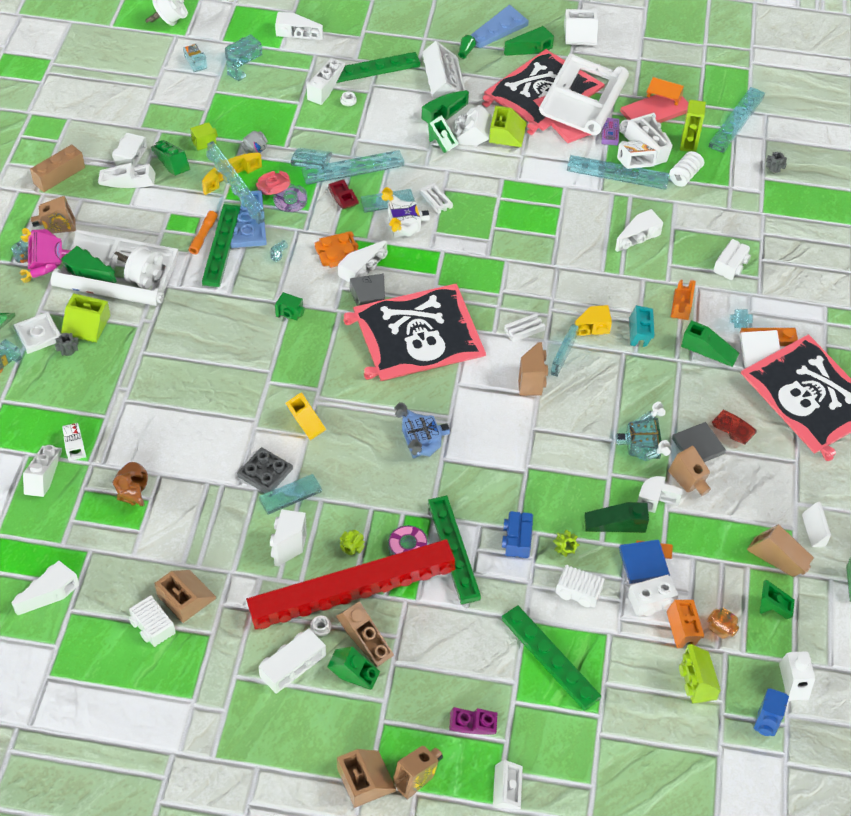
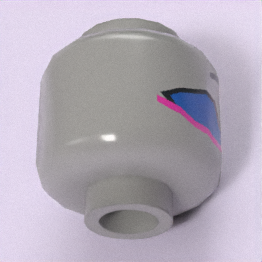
(254, 142)

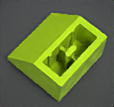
(507, 127)
(85, 317)
(699, 675)

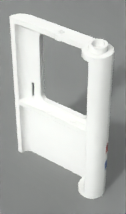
(576, 108)
(104, 248)

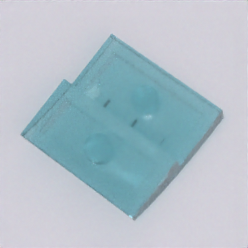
(311, 158)

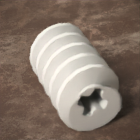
(686, 168)

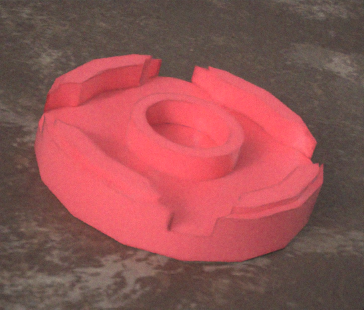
(273, 182)

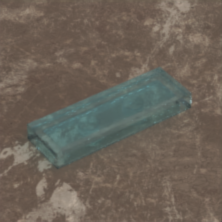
(375, 203)
(564, 350)
(290, 494)

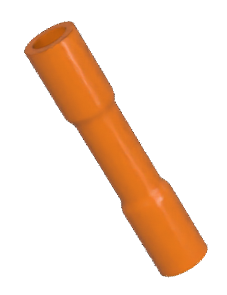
(199, 238)

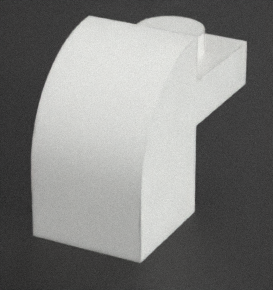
(655, 490)

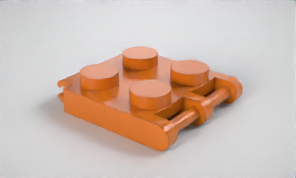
(335, 248)

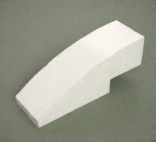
(127, 176)

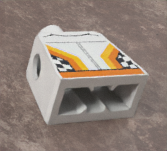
(636, 154)

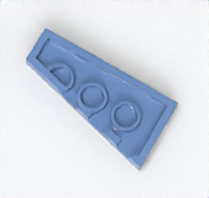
(501, 25)
(248, 231)

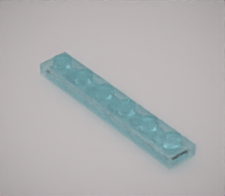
(736, 120)
(354, 167)
(617, 172)
(237, 185)

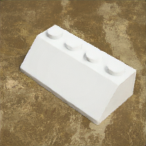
(442, 70)

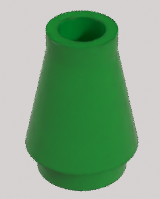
(467, 44)

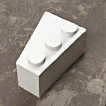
(649, 132)

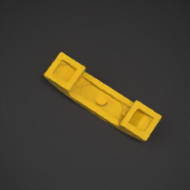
(247, 162)

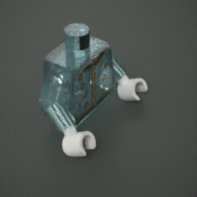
(644, 436)

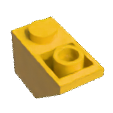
(594, 321)
(305, 416)

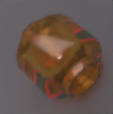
(723, 623)

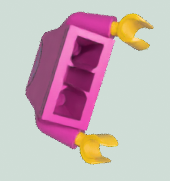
(43, 252)

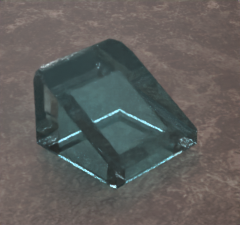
(234, 71)

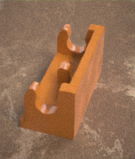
(665, 89)
(683, 300)
(684, 622)

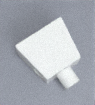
(795, 670)

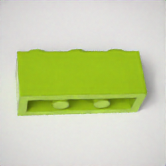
(692, 125)

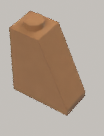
(781, 551)

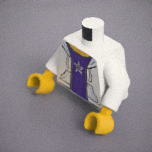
(403, 215)

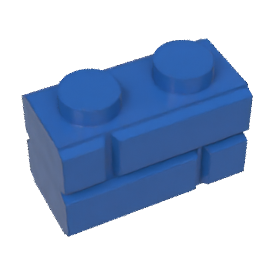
(518, 534)
(771, 712)

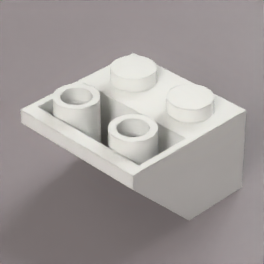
(580, 27)
(473, 126)
(289, 536)

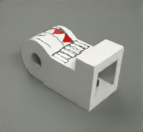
(73, 441)

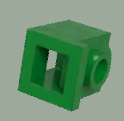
(289, 306)

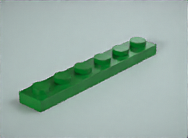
(379, 67)
(221, 246)
(447, 529)
(551, 658)

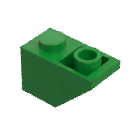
(353, 667)

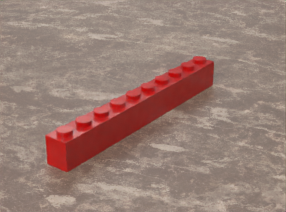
(350, 584)

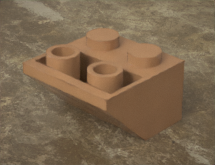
(533, 371)
(183, 593)
(364, 776)

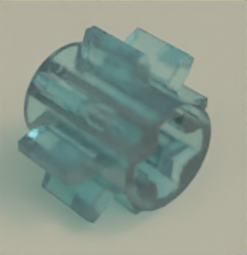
(741, 318)

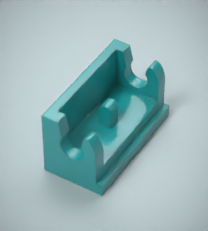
(641, 325)

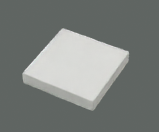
(37, 332)
(758, 345)

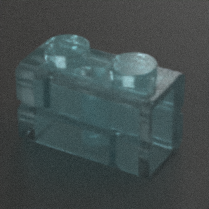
(243, 51)

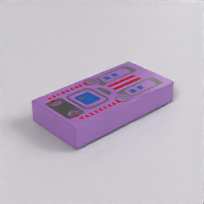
(610, 132)

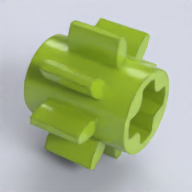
(352, 542)
(566, 543)

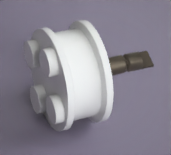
(169, 11)
(142, 266)

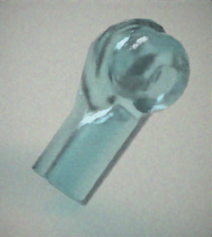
(275, 251)

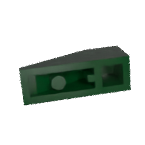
(618, 518)

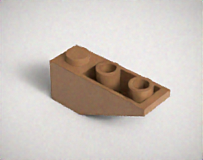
(365, 634)

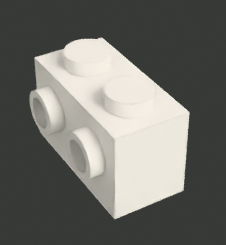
(652, 595)

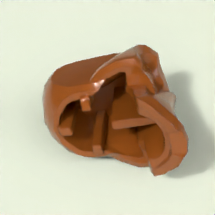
(130, 483)

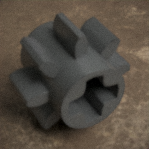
(776, 162)
(66, 344)

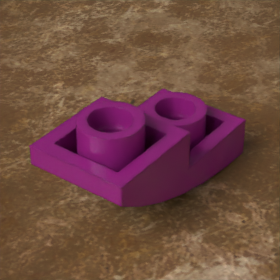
(473, 722)

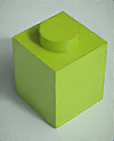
(202, 135)

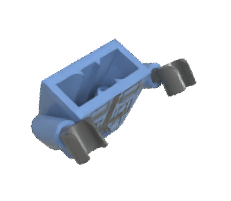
(420, 431)

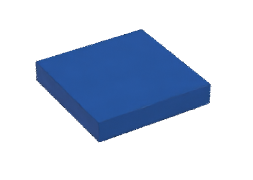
(643, 561)

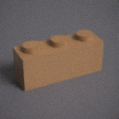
(57, 168)

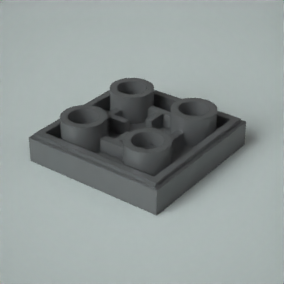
(702, 439)
(265, 470)

